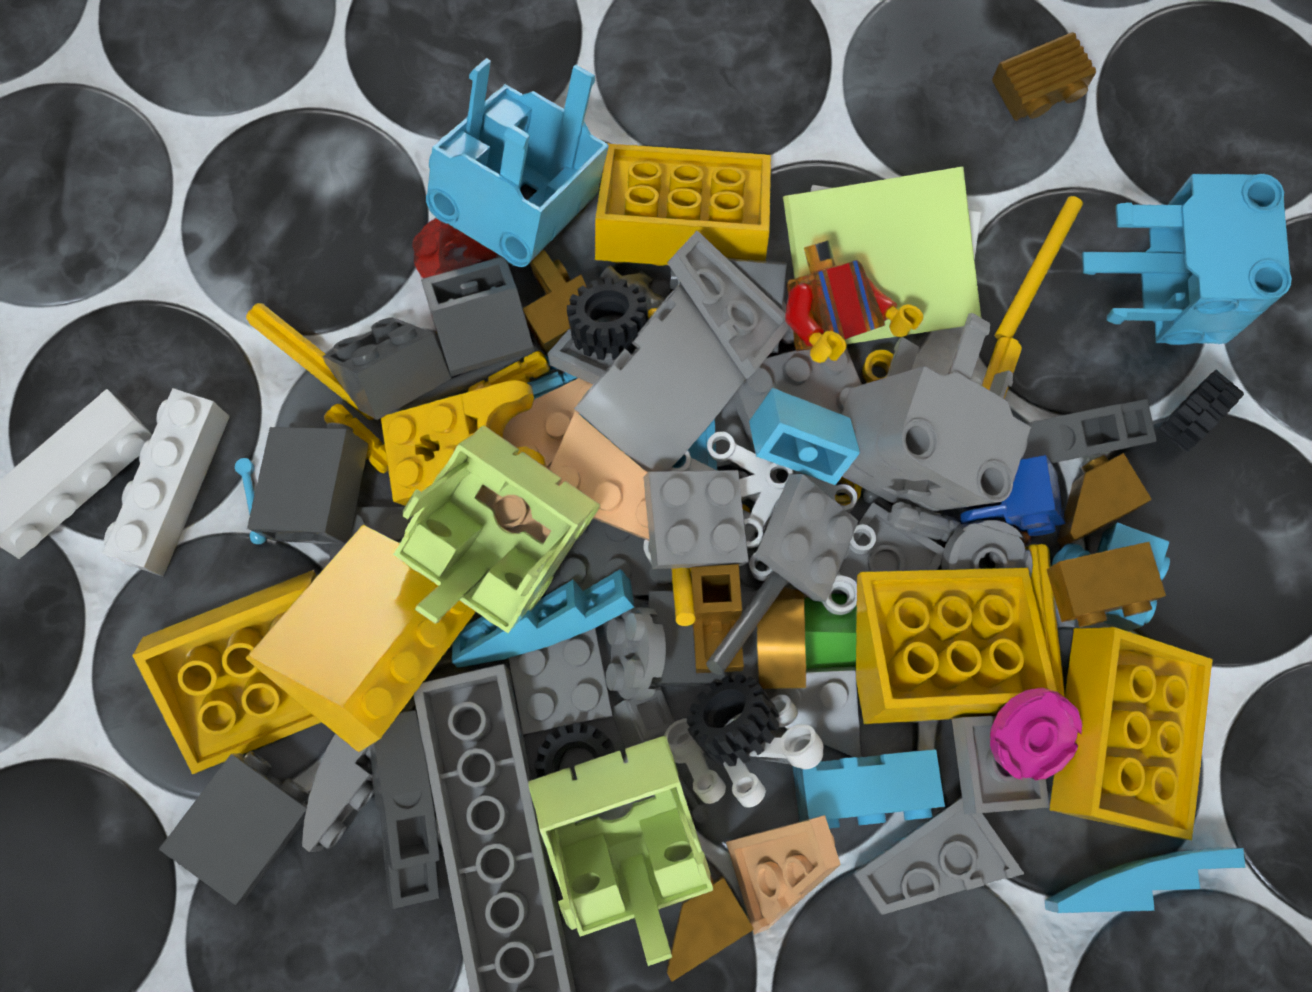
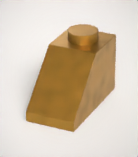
(1101, 497)
(706, 927)

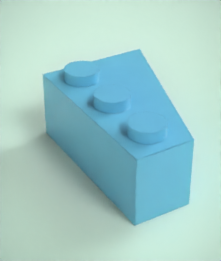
(870, 788)

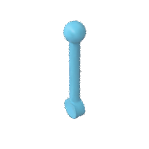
(245, 468)

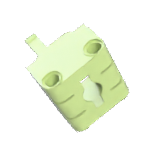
(467, 551)
(627, 863)

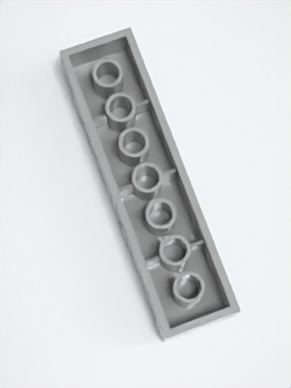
(492, 834)

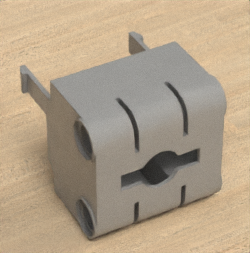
(936, 435)

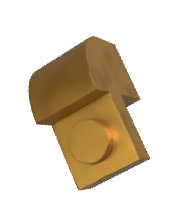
(548, 315)
(716, 610)
(783, 642)

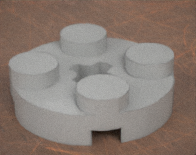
(977, 538)
(636, 653)

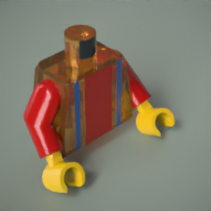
(839, 304)

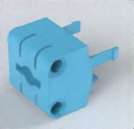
(510, 144)
(1210, 261)

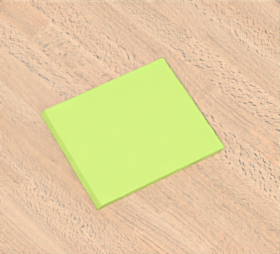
(907, 236)

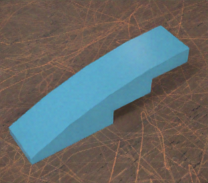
(552, 620)
(1131, 884)

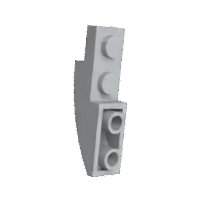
(338, 788)

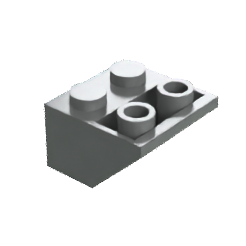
(477, 316)
(388, 366)

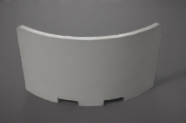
(667, 388)

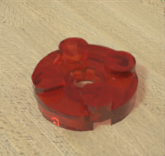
(433, 245)

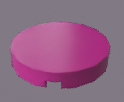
(1035, 734)

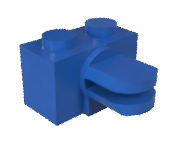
(1032, 504)

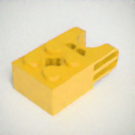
(426, 436)

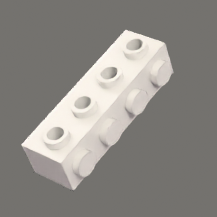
(67, 471)
(166, 482)

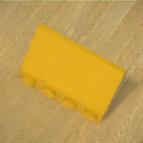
(664, 195)
(355, 641)
(946, 643)
(208, 688)
(1139, 732)

